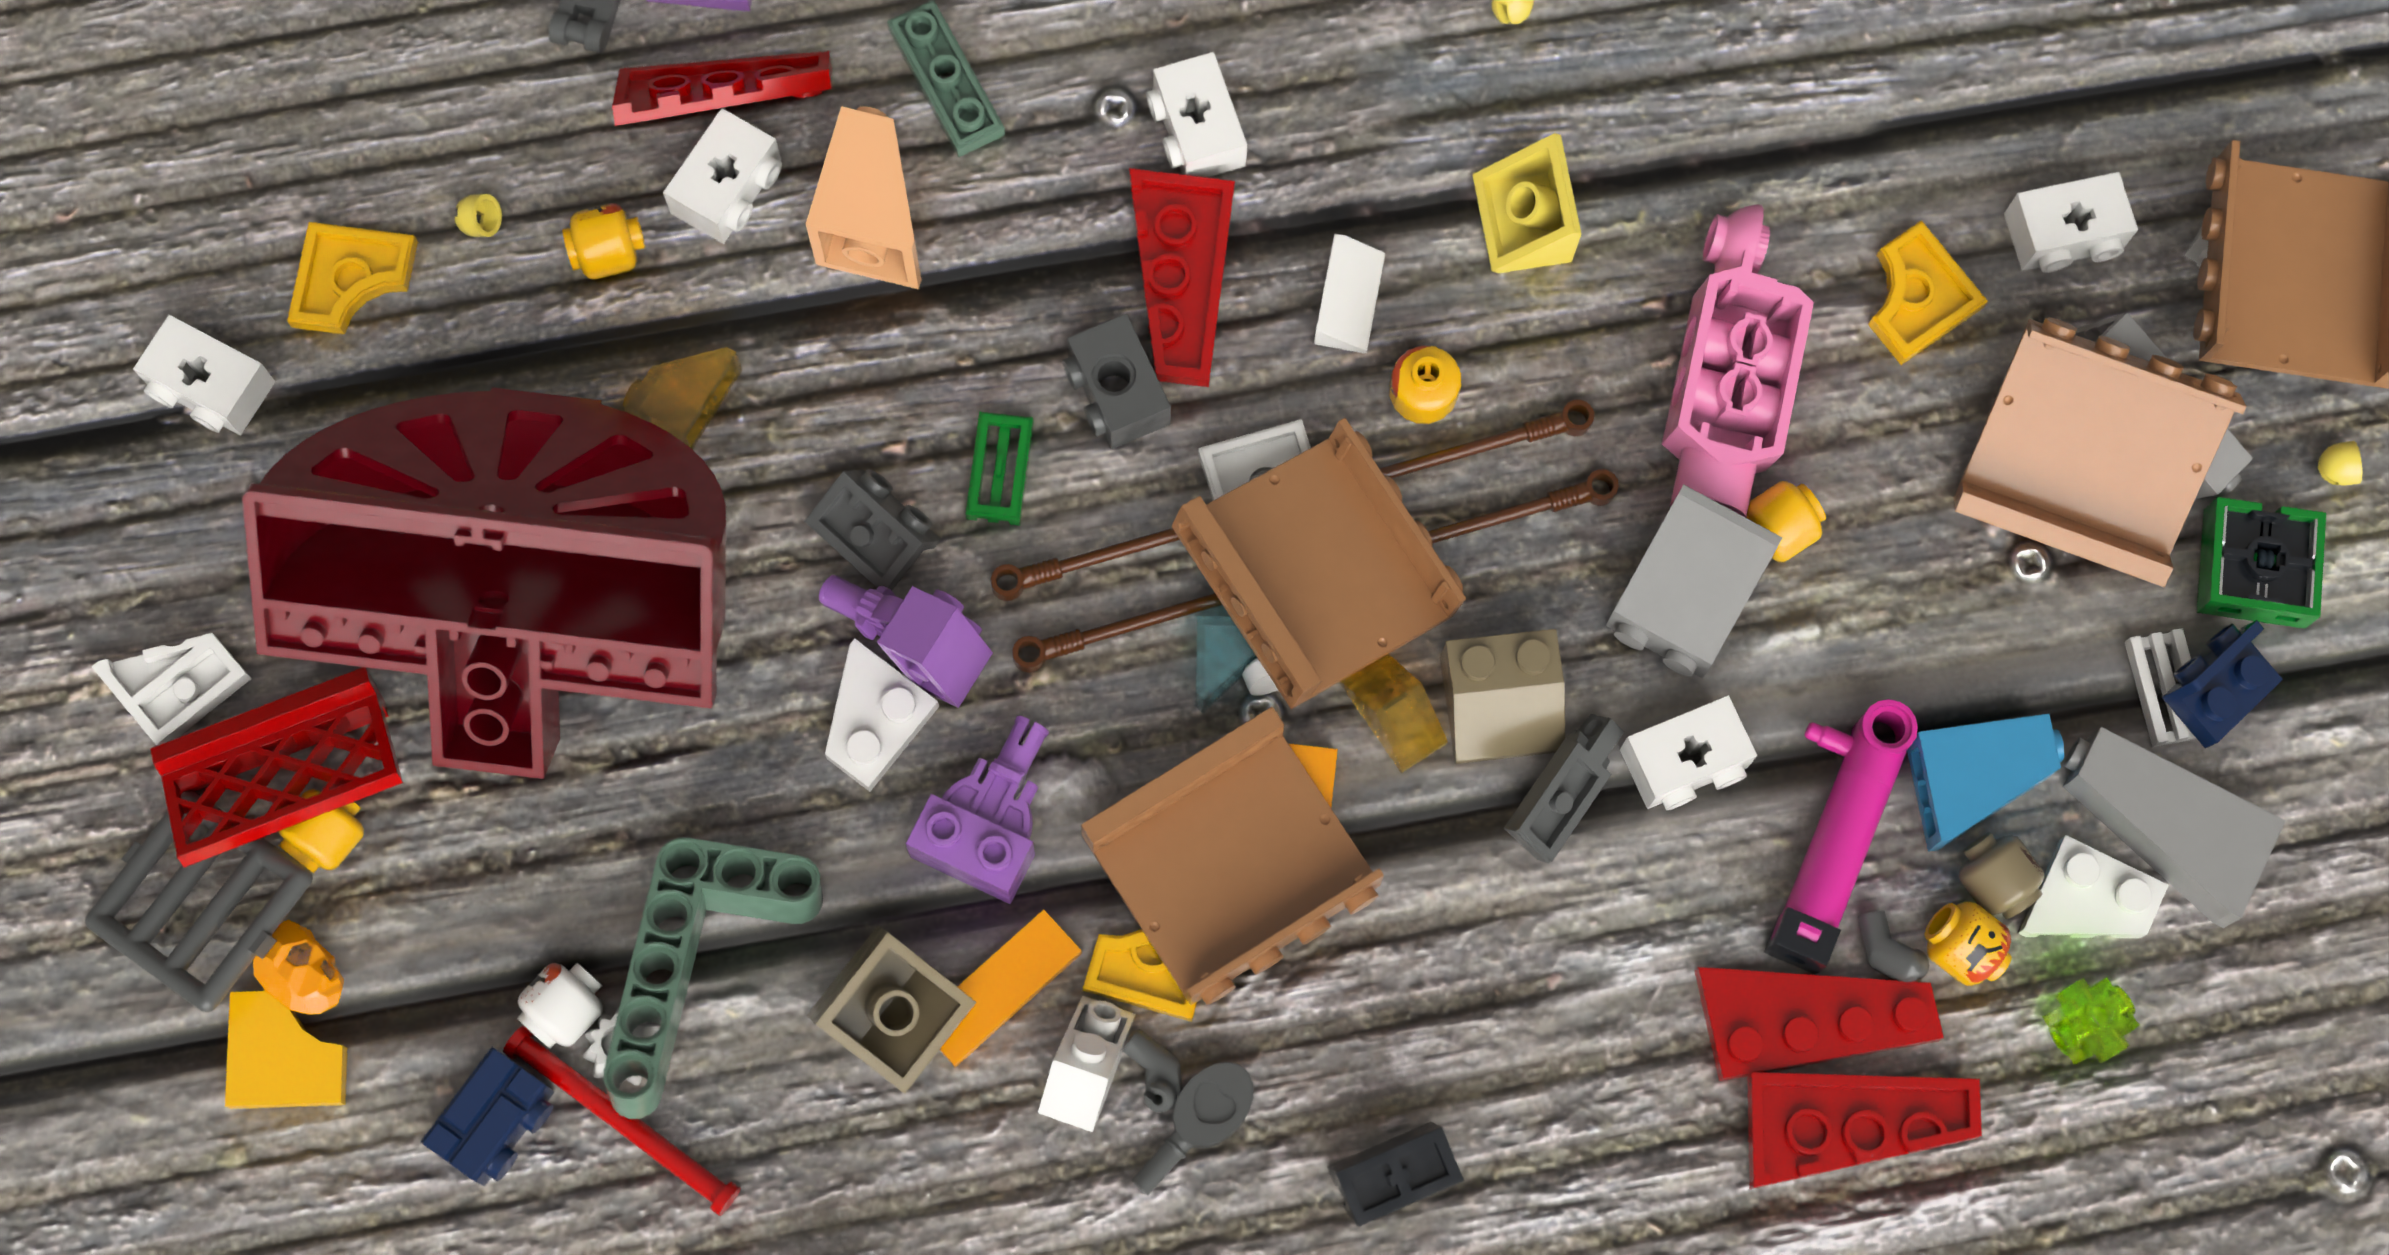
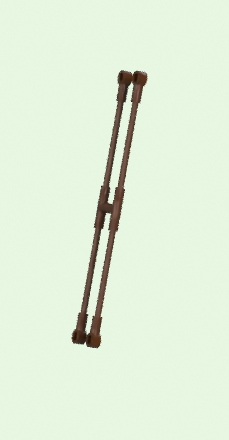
(1531, 431)

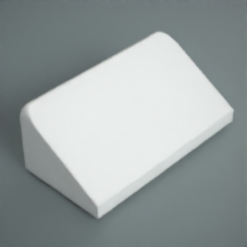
(1349, 295)

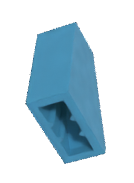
(1978, 770)

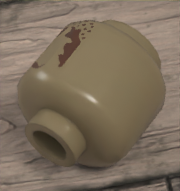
(2001, 875)

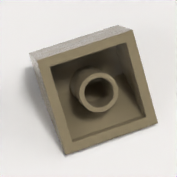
(1504, 695)
(891, 1009)

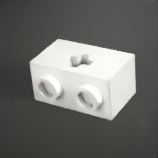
(1198, 90)
(724, 150)
(2090, 205)
(181, 355)
(1708, 730)

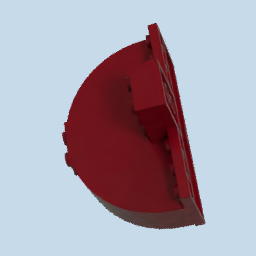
(501, 556)

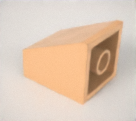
(861, 202)

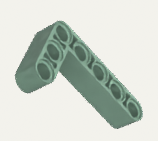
(677, 949)

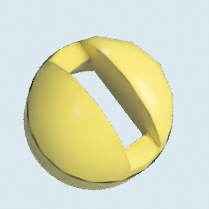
(1512, 10)
(482, 205)
(2341, 464)

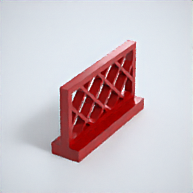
(268, 739)

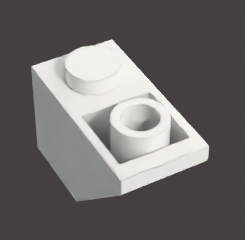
(1086, 1063)

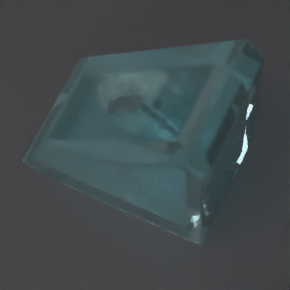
(1220, 658)

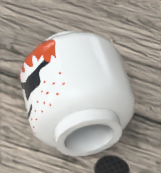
(560, 1004)

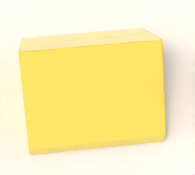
(1528, 208)

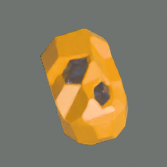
(299, 971)

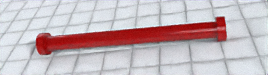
(635, 1130)

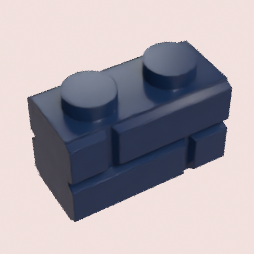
(489, 1118)

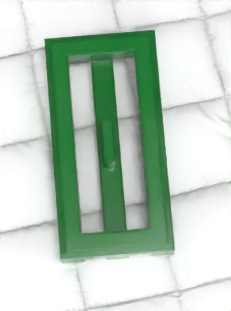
(994, 511)

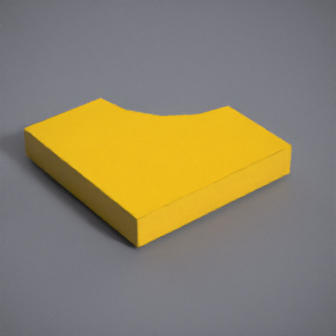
(345, 270)
(1924, 294)
(1133, 973)
(276, 1059)

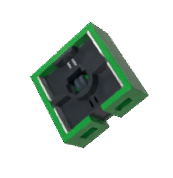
(2261, 563)

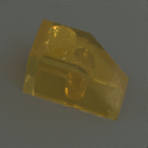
(684, 392)

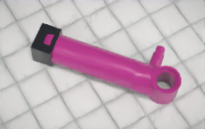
(1810, 920)

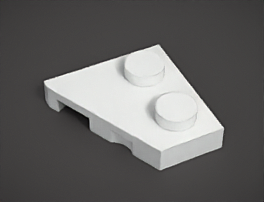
(174, 685)
(874, 716)
(2092, 896)

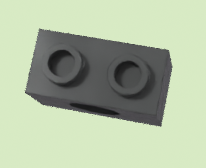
(1116, 351)

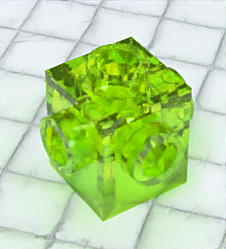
(2078, 1033)

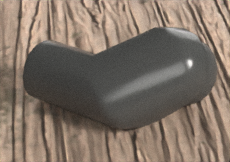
(1888, 954)
(1161, 1068)

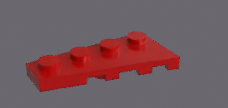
(707, 85)
(1182, 259)
(1805, 1019)
(1842, 1121)

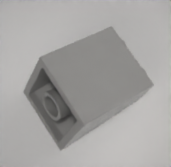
(1693, 583)

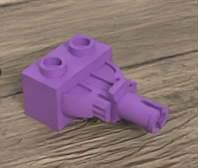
(919, 633)
(981, 828)

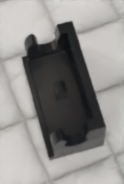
(1396, 1173)

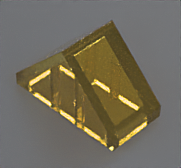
(1396, 711)

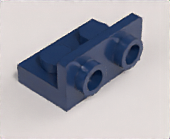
(2223, 685)

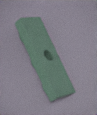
(957, 100)

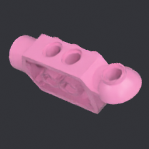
(1736, 366)

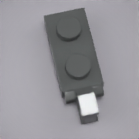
(1565, 789)

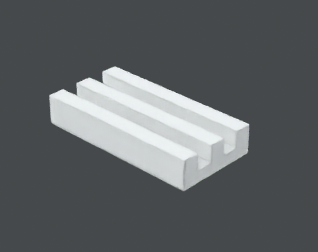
(2180, 655)

